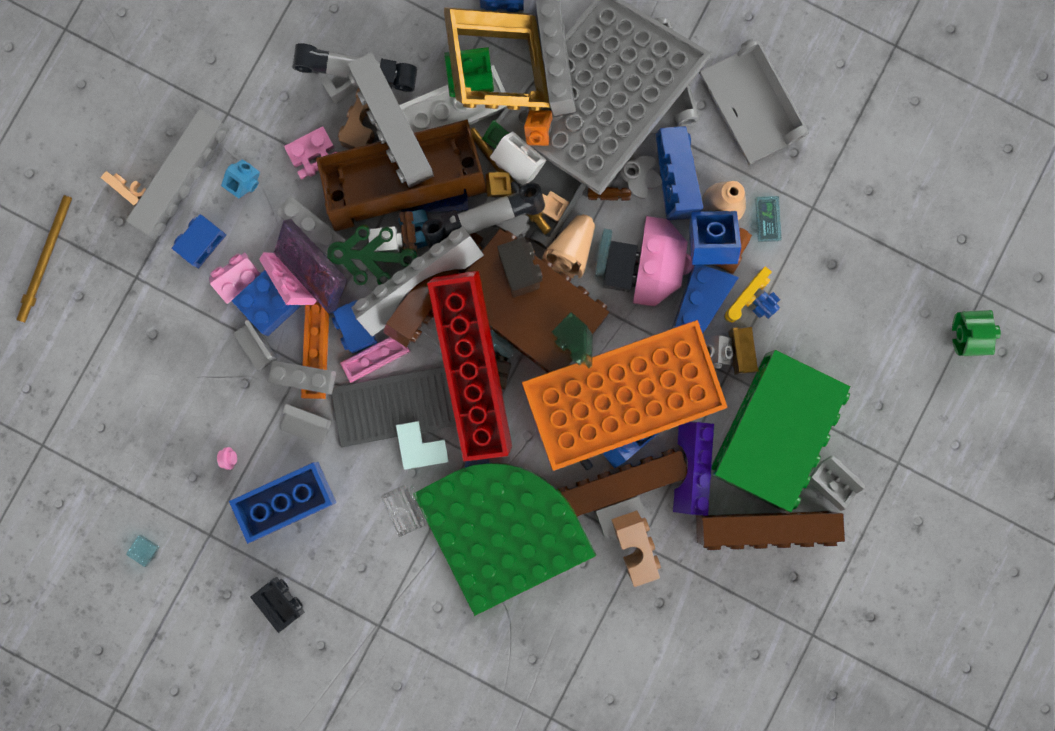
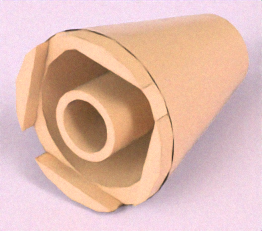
(725, 197)
(571, 248)

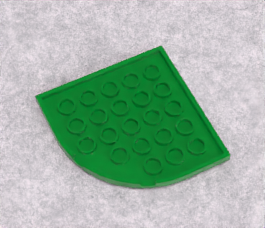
(502, 531)

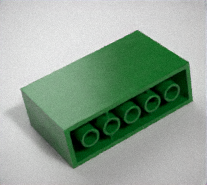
(780, 431)

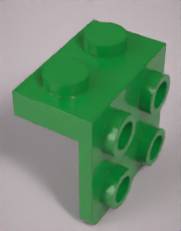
(476, 70)

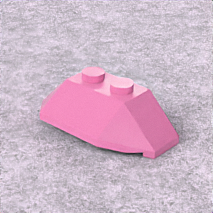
(660, 262)

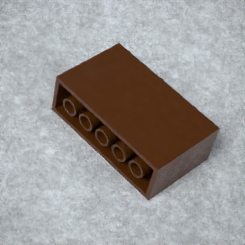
(532, 317)

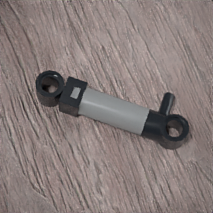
(313, 60)
(522, 200)

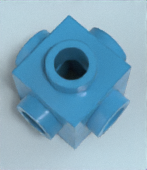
(240, 178)

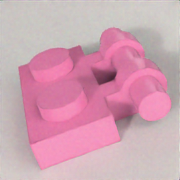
(308, 148)

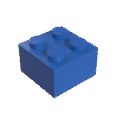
(714, 237)
(263, 304)

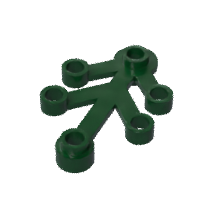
(367, 254)

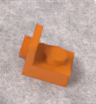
(537, 127)

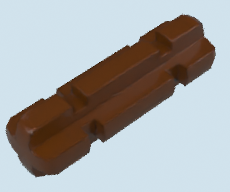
(611, 194)
(408, 230)

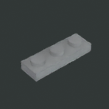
(302, 377)

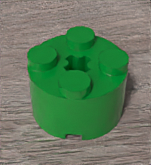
(975, 333)

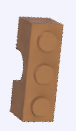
(354, 133)
(631, 532)

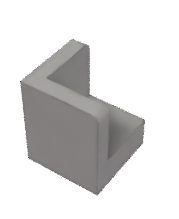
(338, 87)

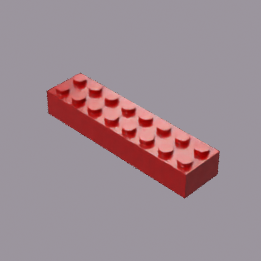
(470, 365)

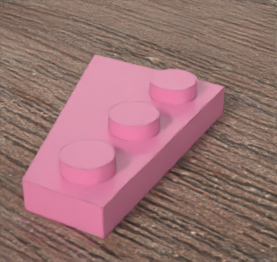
(285, 282)

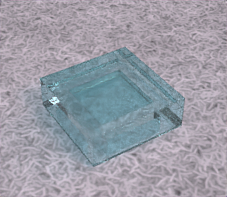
(142, 550)

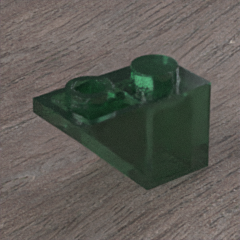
(576, 338)

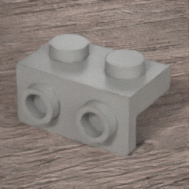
(836, 482)

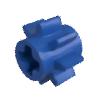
(766, 305)

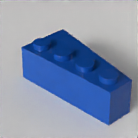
(678, 173)
(703, 295)

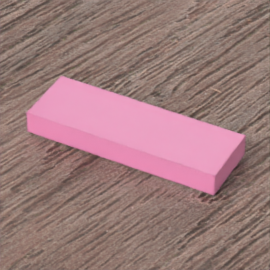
(373, 358)

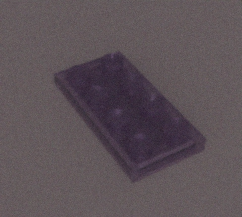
(310, 265)

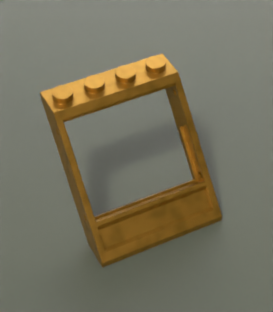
(497, 25)

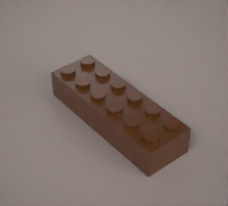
(770, 528)

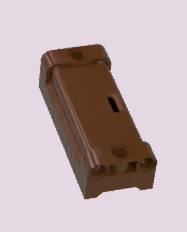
(369, 181)

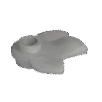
(643, 177)

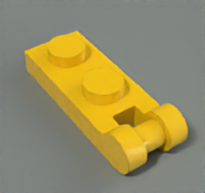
(747, 296)

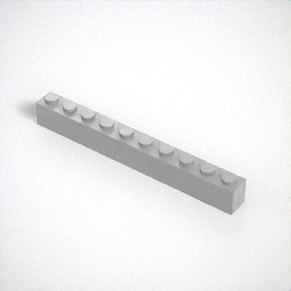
(324, 236)

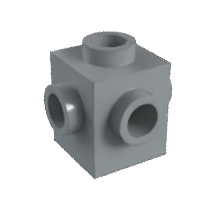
(720, 350)

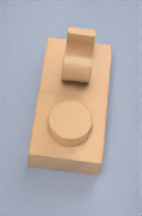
(118, 183)

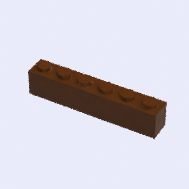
(417, 308)
(626, 483)

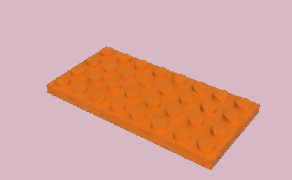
(624, 395)

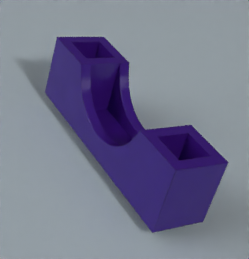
(694, 492)

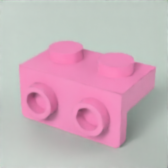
(233, 277)

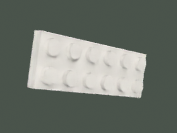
(440, 109)

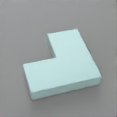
(417, 453)

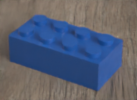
(282, 502)

